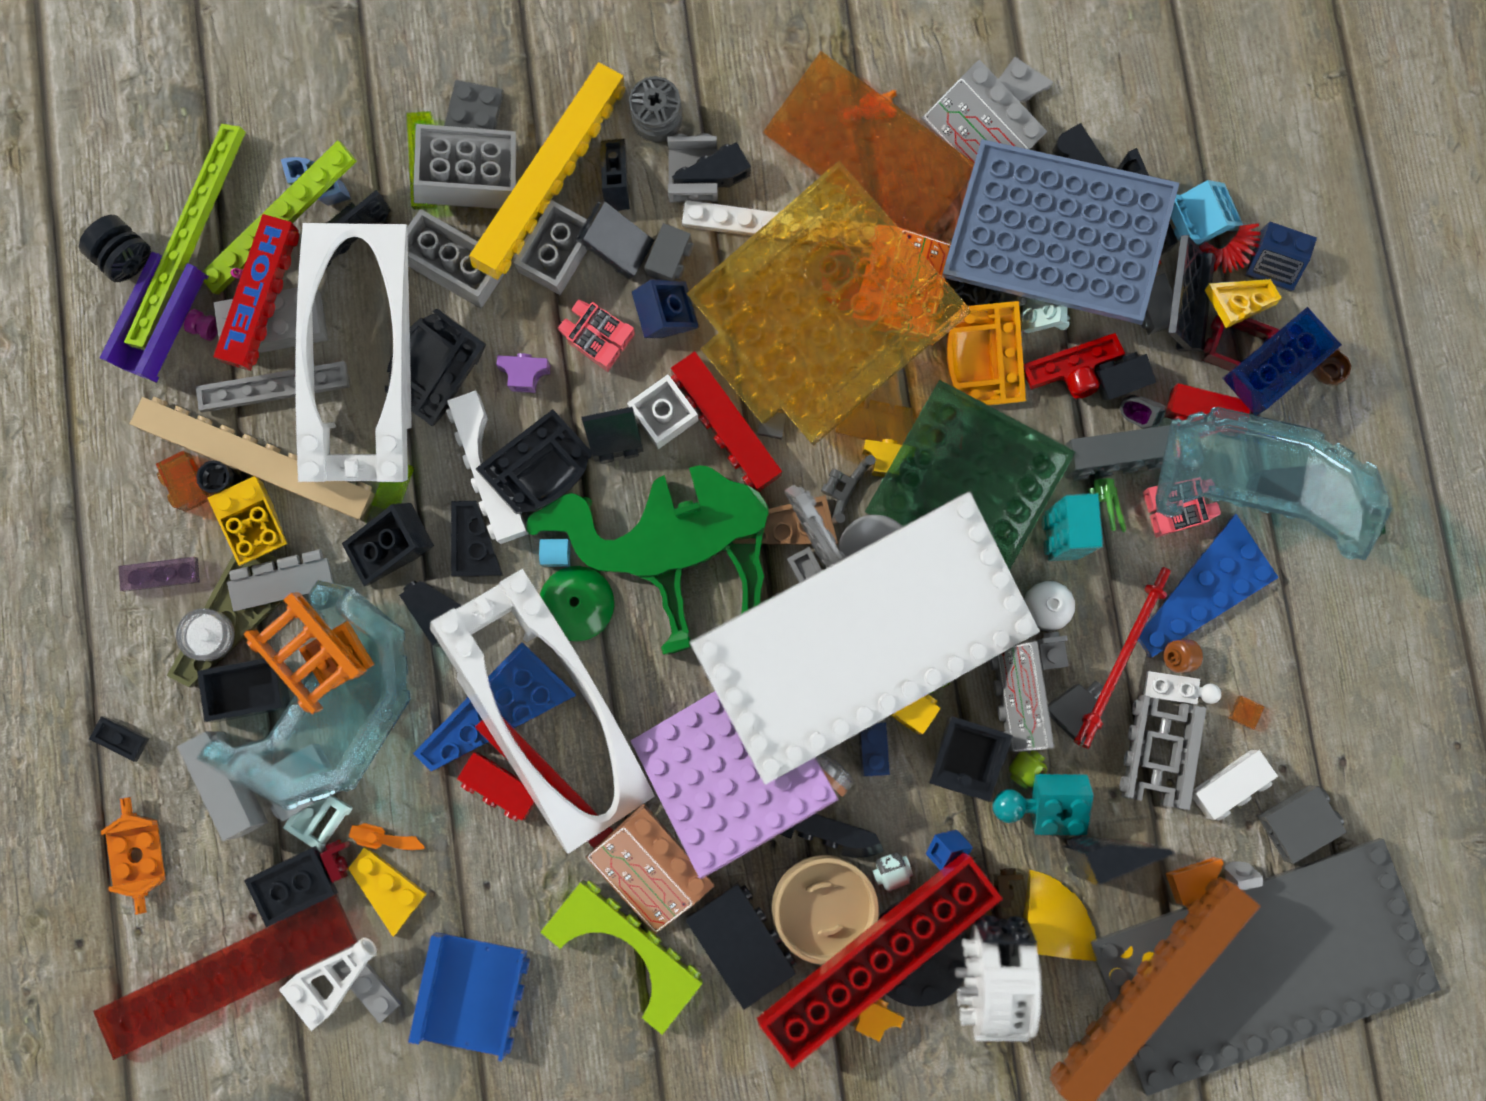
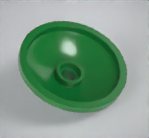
(594, 605)

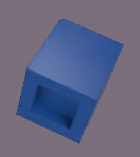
(947, 847)

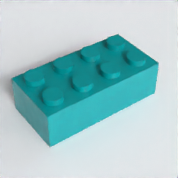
(1072, 528)

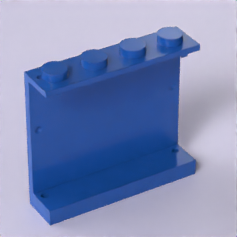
(469, 994)

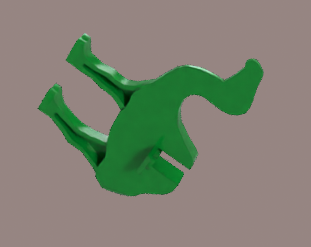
(671, 539)

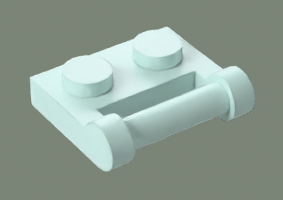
(306, 821)

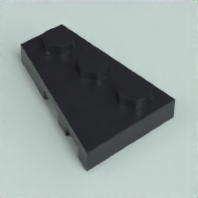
(470, 543)

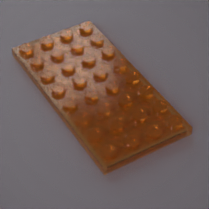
(885, 149)

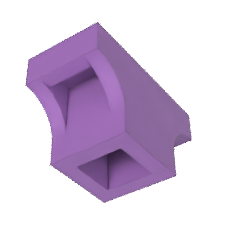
(523, 371)

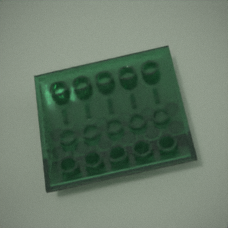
(977, 450)

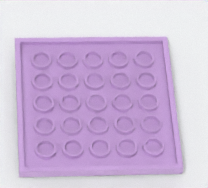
(715, 789)

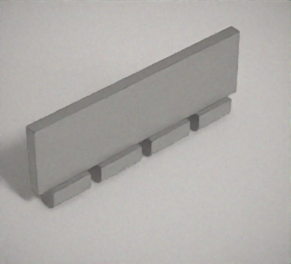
(274, 585)

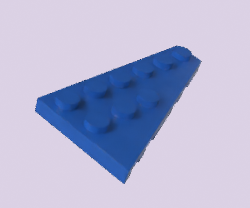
(1216, 582)
(521, 690)

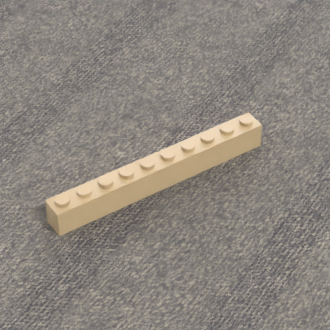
(248, 456)

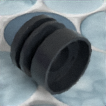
(114, 248)

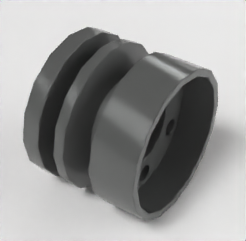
(663, 117)

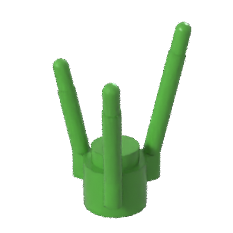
(1106, 493)

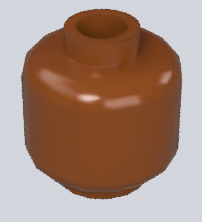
(1183, 656)

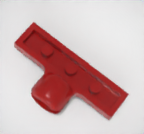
(1075, 366)

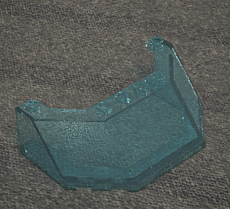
(1275, 471)
(327, 750)

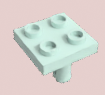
(1043, 315)

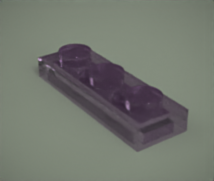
(159, 574)

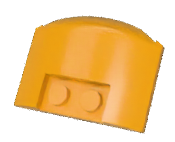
(988, 354)

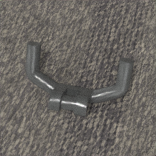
(850, 485)

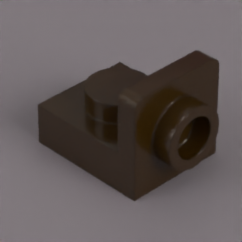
(1002, 886)

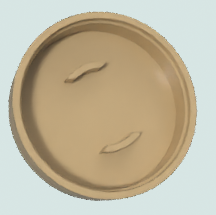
(823, 906)

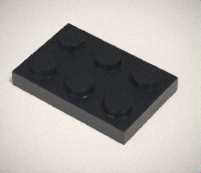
(290, 886)

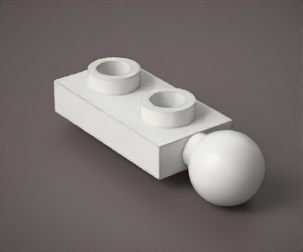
(1179, 688)

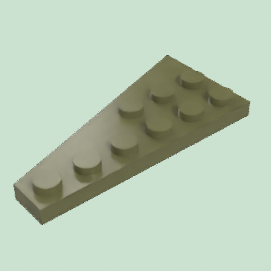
(184, 668)

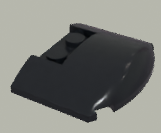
(439, 363)
(537, 465)

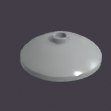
(865, 532)

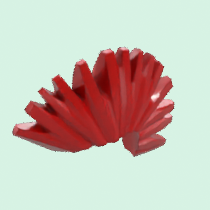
(1233, 250)

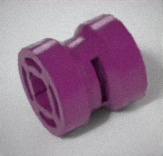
(200, 324)

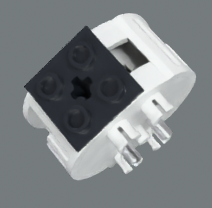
(1000, 980)

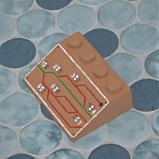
(649, 869)

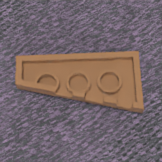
(785, 528)

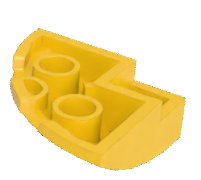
(1058, 919)

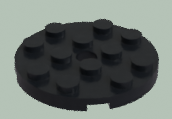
(933, 979)

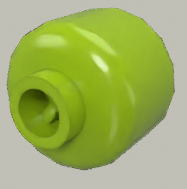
(1026, 766)

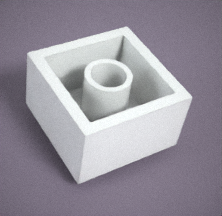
(663, 411)

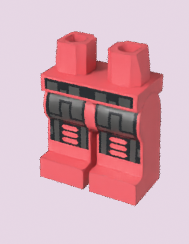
(591, 328)
(1194, 514)

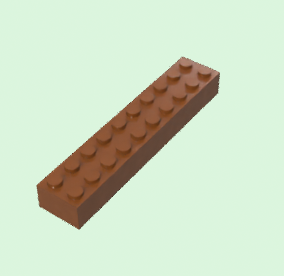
(1153, 991)

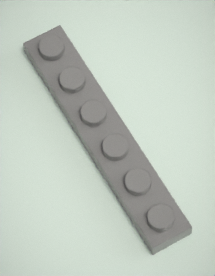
(268, 387)

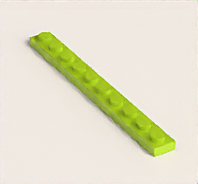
(186, 234)

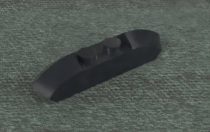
(855, 840)

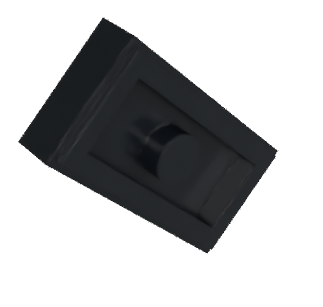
(119, 738)

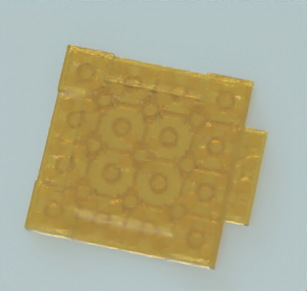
(823, 306)

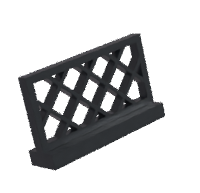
(1190, 300)

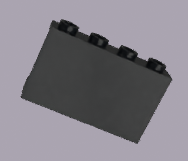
(742, 945)

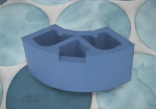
(296, 166)

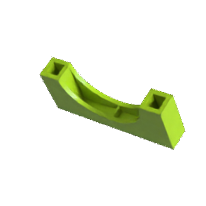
(671, 979)

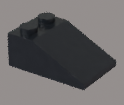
(613, 435)
(387, 543)

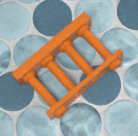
(331, 647)

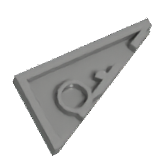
(1023, 80)

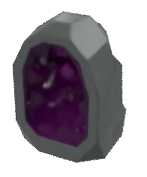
(1142, 411)

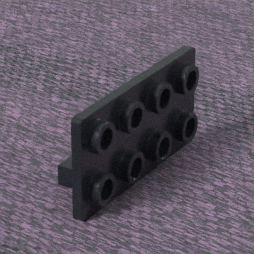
(369, 211)

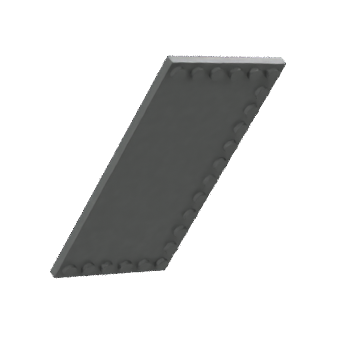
(1313, 957)

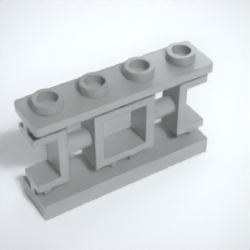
(1183, 757)

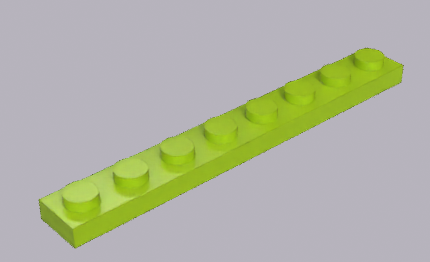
(288, 206)

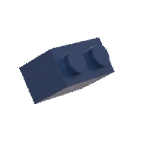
(874, 750)

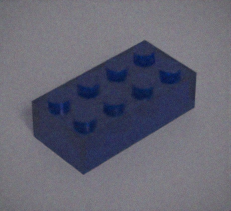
(1281, 361)

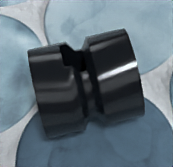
(216, 476)

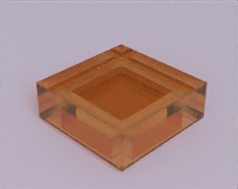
(1246, 712)

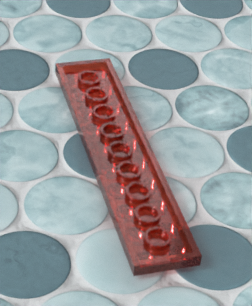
(225, 976)

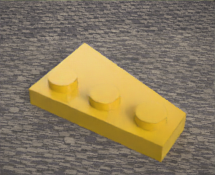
(1242, 299)
(386, 889)

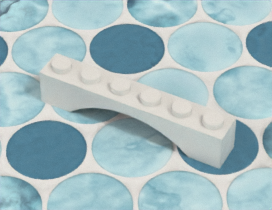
(471, 419)

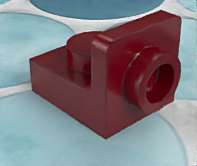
(335, 864)

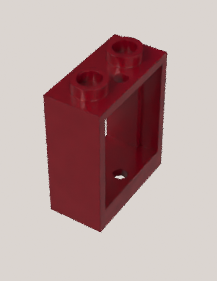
(1248, 326)

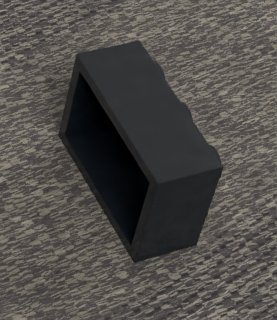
(241, 691)

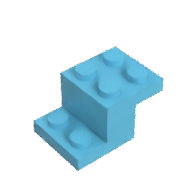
(1205, 212)

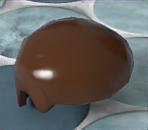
(1333, 369)

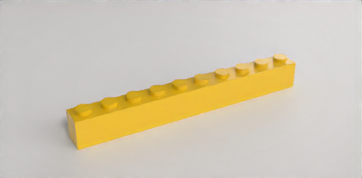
(547, 171)

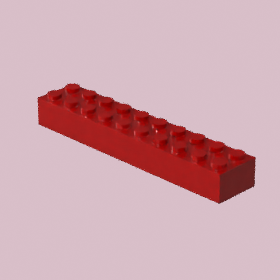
(878, 959)

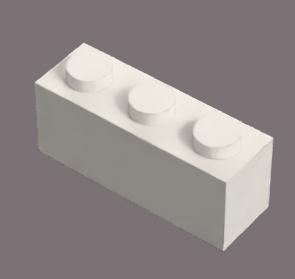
(1234, 785)

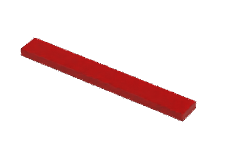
(548, 774)

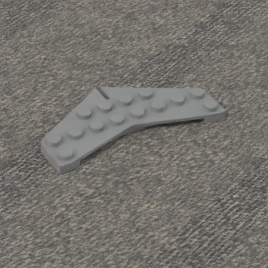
(811, 521)

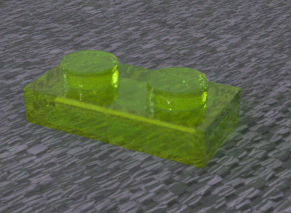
(391, 492)

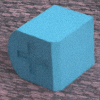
(554, 552)

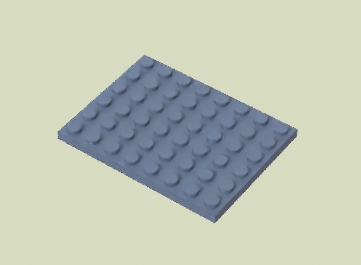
(1061, 231)

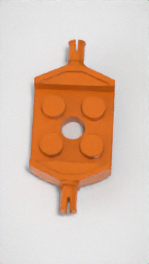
(127, 875)

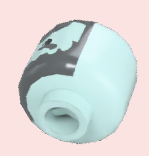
(893, 871)

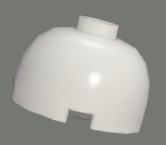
(1050, 605)

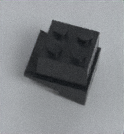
(970, 758)

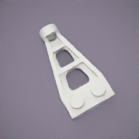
(306, 998)

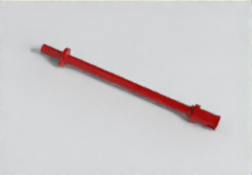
(1092, 721)

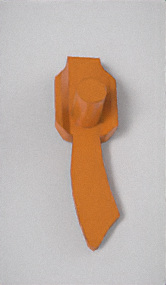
(375, 836)

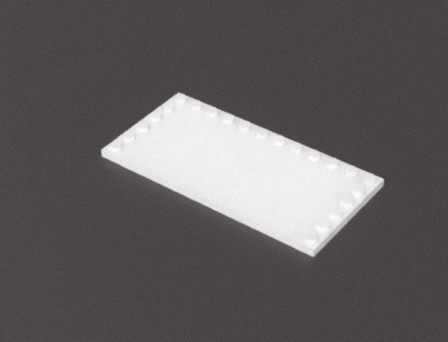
(865, 637)

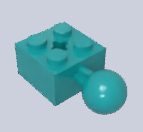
(1058, 804)

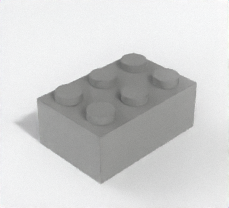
(552, 248)

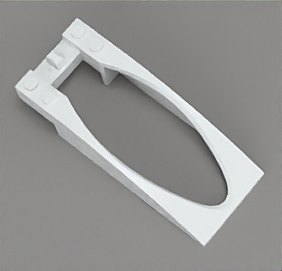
(313, 435)
(454, 634)

